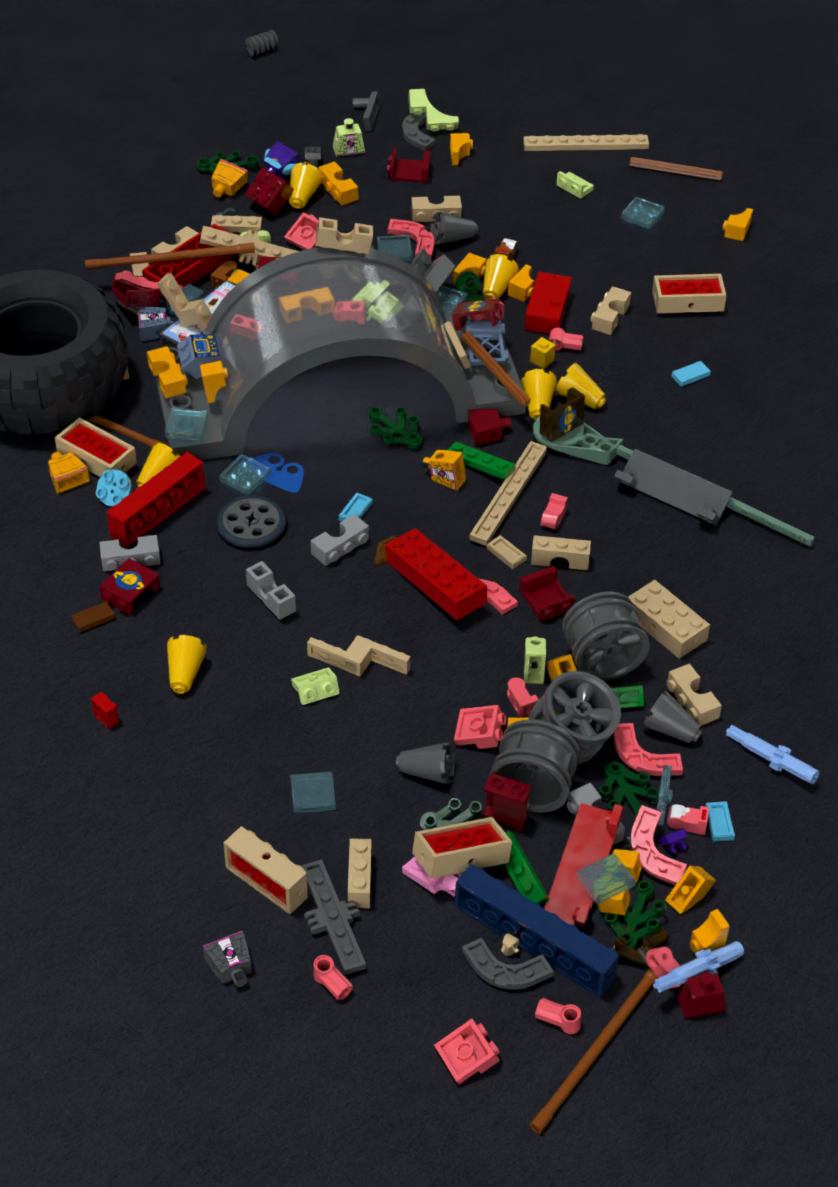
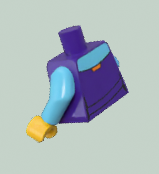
(281, 159)

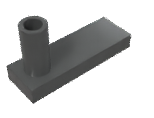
(372, 105)
(313, 154)

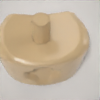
(510, 945)

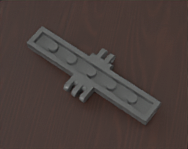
(333, 917)

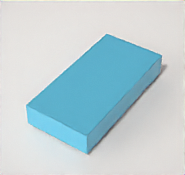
(690, 373)
(358, 505)
(720, 821)

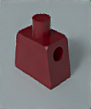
(486, 425)
(701, 995)

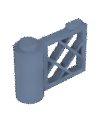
(484, 334)

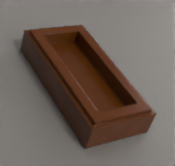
(93, 616)

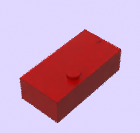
(547, 302)

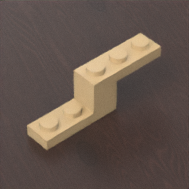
(187, 312)
(358, 655)

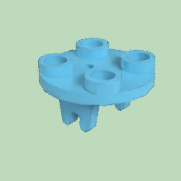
(107, 484)

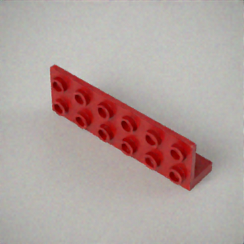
(588, 843)

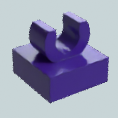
(672, 839)

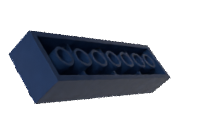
(537, 929)

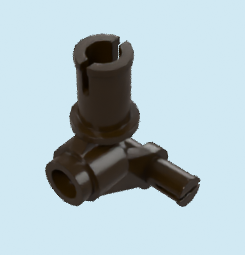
(639, 955)

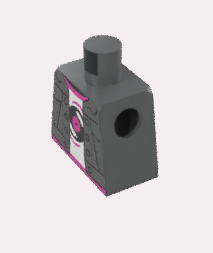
(229, 958)

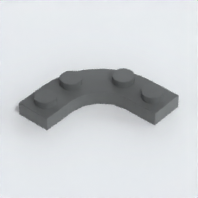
(413, 135)
(503, 974)

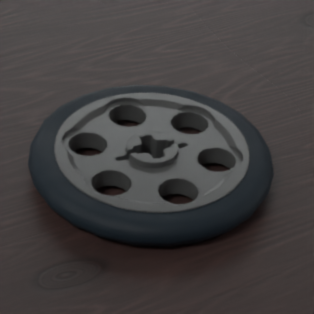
(247, 539)

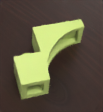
(434, 119)

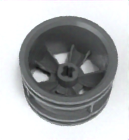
(605, 635)
(585, 701)
(539, 757)

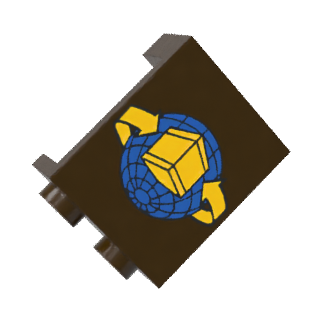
(563, 419)

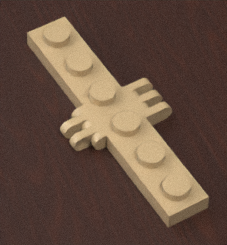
(221, 238)

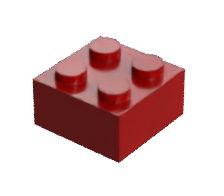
(105, 710)

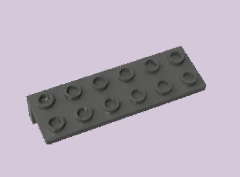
(675, 486)

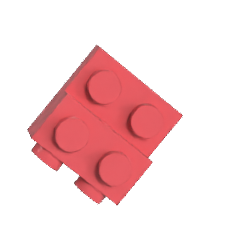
(303, 232)
(480, 726)
(467, 1051)

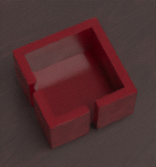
(269, 191)

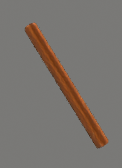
(676, 168)
(496, 369)

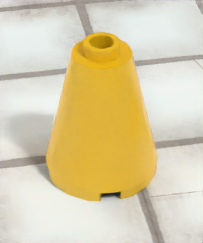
(304, 182)
(497, 275)
(583, 383)
(539, 388)
(157, 460)
(184, 661)

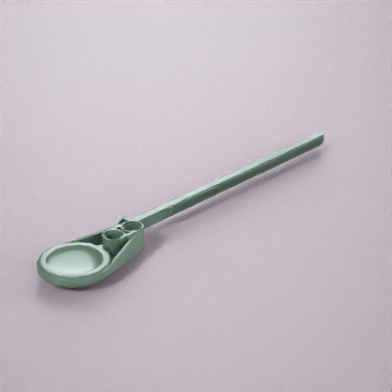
(604, 450)

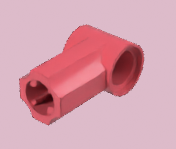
(565, 340)
(332, 978)
(558, 1015)

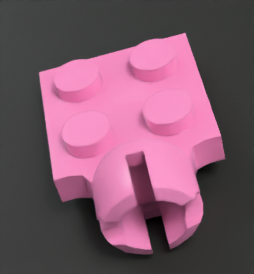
(416, 872)

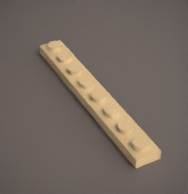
(579, 142)
(508, 494)

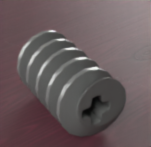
(261, 42)

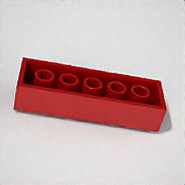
(186, 270)
(156, 500)
(436, 573)

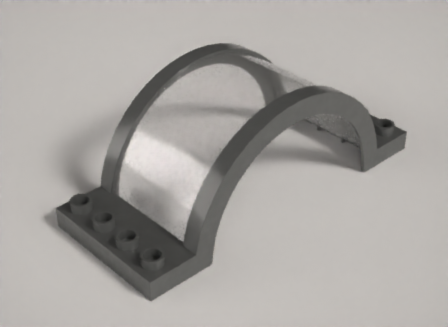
(322, 310)

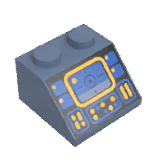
(198, 350)

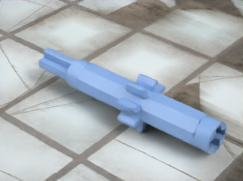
(779, 757)
(705, 962)

